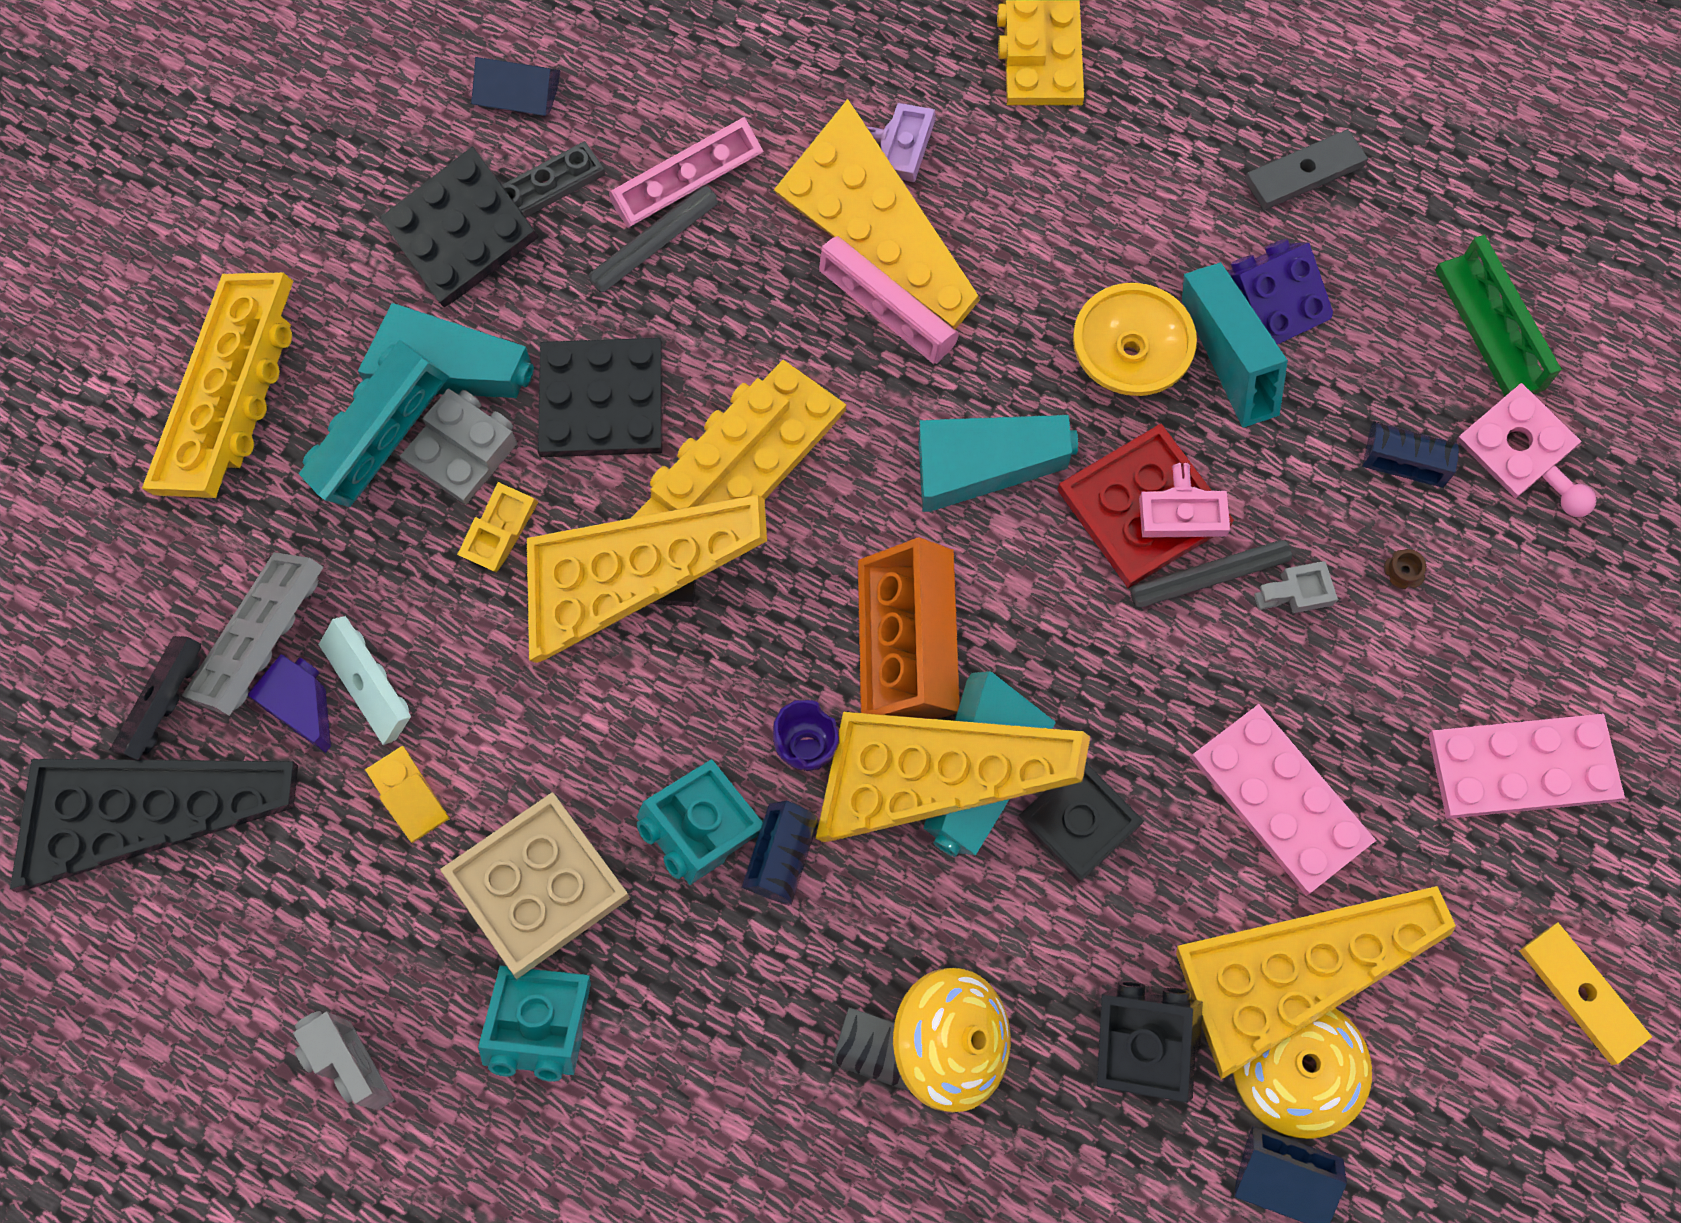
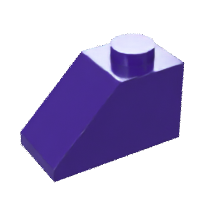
(296, 699)

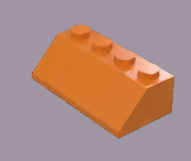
(908, 631)

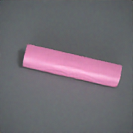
(685, 172)
(886, 300)

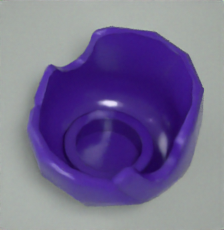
(804, 720)

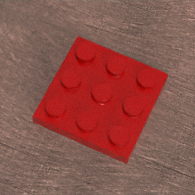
(1109, 506)

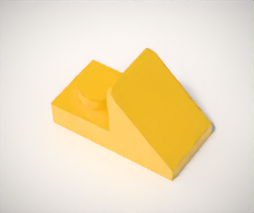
(407, 794)

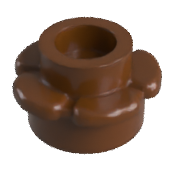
(1410, 559)

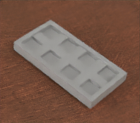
(252, 633)

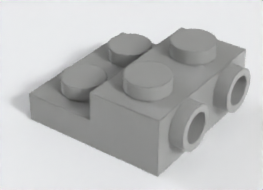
(460, 445)
(336, 1052)

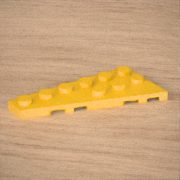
(857, 195)
(612, 569)
(923, 768)
(1289, 973)

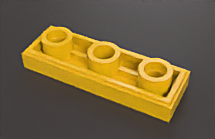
(1604, 1014)

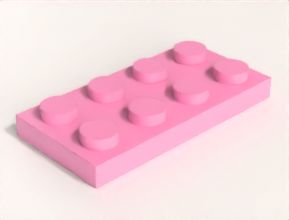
(1525, 766)
(1282, 799)

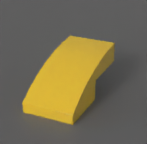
(499, 528)

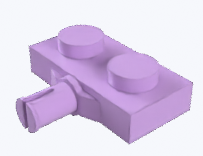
(906, 138)

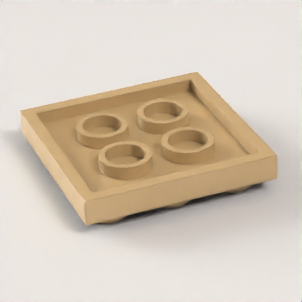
(534, 885)

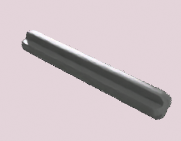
(653, 238)
(1210, 573)

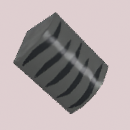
(867, 1048)

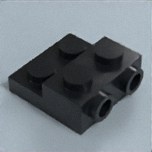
(1149, 1041)

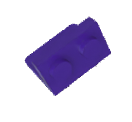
(1284, 288)

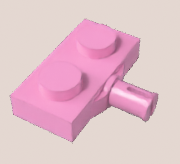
(1184, 510)

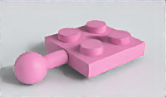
(1547, 446)

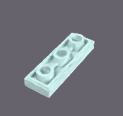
(365, 680)

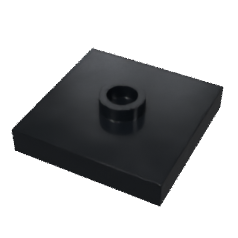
(1081, 823)

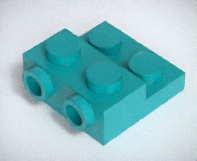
(697, 822)
(535, 1023)

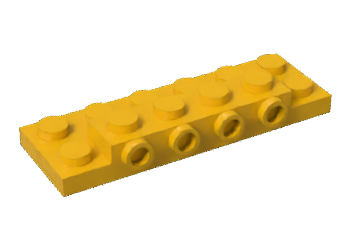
(1041, 51)
(223, 386)
(749, 444)

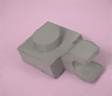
(1302, 586)

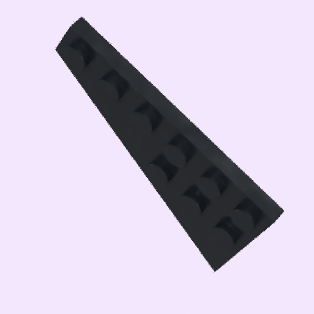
(113, 810)

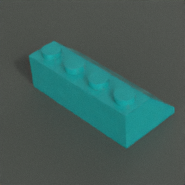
(372, 424)

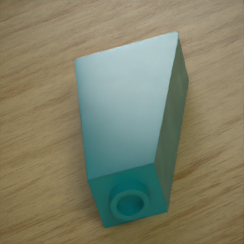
(1236, 344)
(470, 357)
(989, 454)
(990, 702)

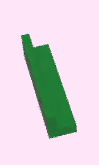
(1495, 320)

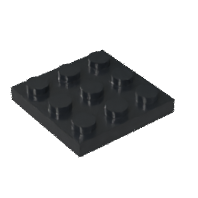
(459, 227)
(600, 397)

